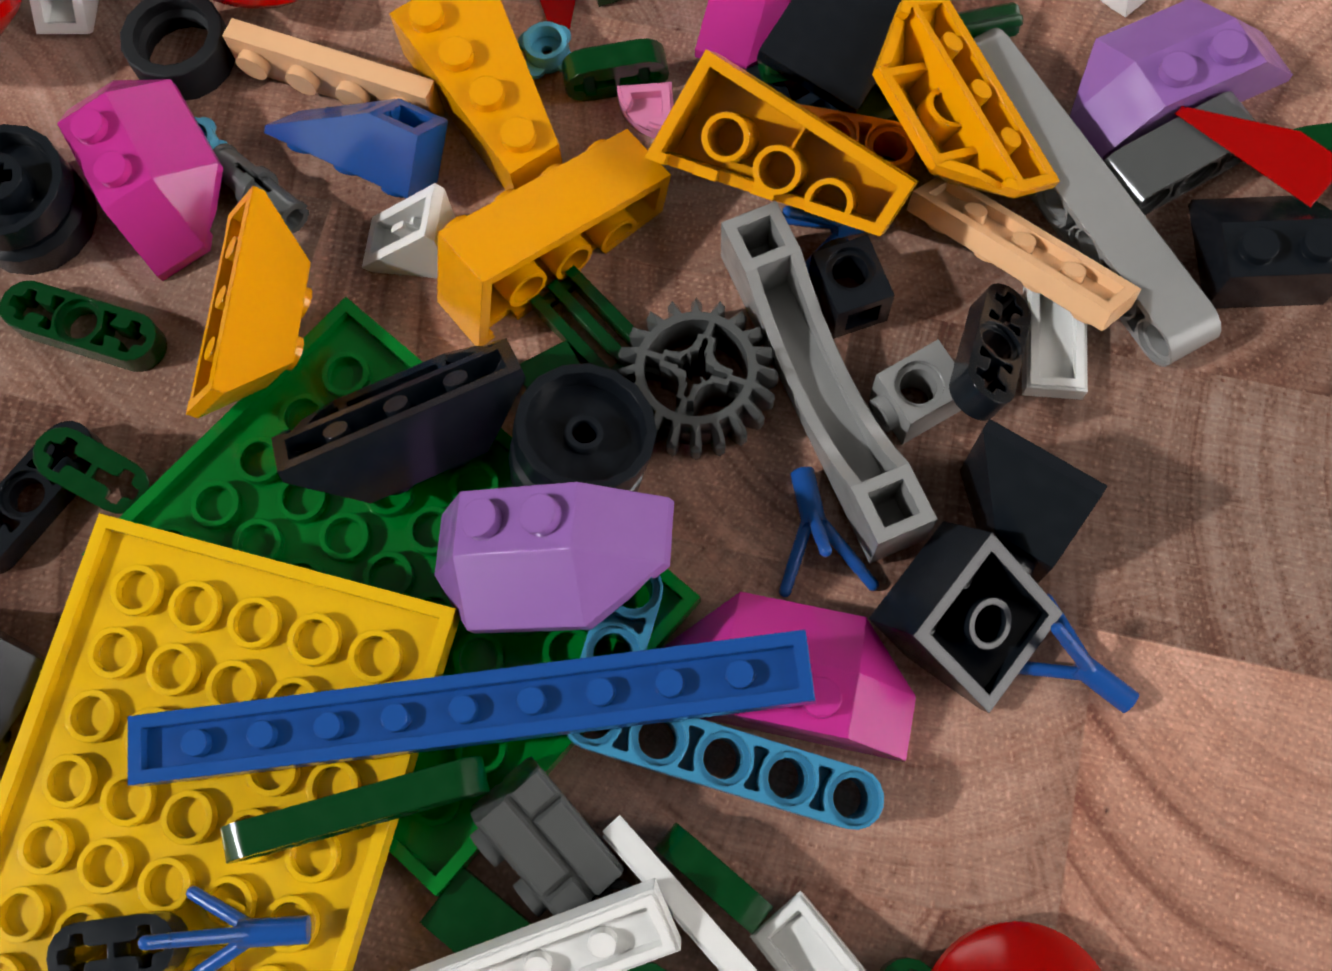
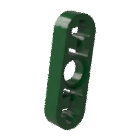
(68, 307)

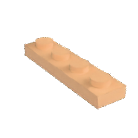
(324, 70)
(1025, 252)

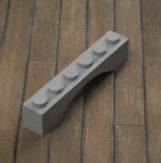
(857, 456)

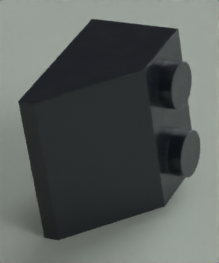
(1262, 251)
(967, 613)

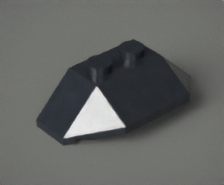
(403, 426)

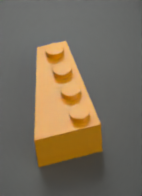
(481, 82)
(764, 143)
(540, 230)

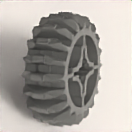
(654, 359)

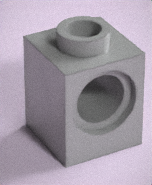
(924, 370)

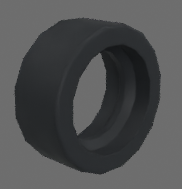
(158, 18)

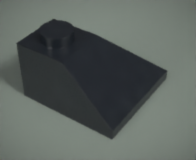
(1027, 497)

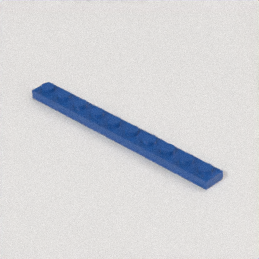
(472, 709)

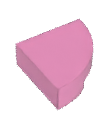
(646, 105)

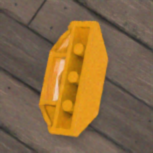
(956, 104)
(252, 308)

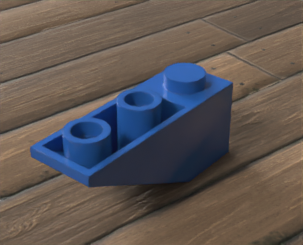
(376, 140)

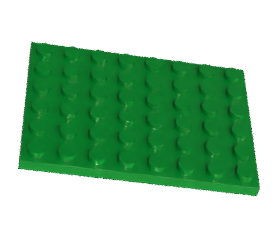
(234, 498)

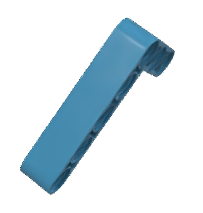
(754, 754)

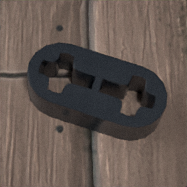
(117, 934)

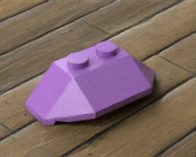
(1168, 62)
(549, 554)

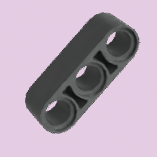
(1174, 157)

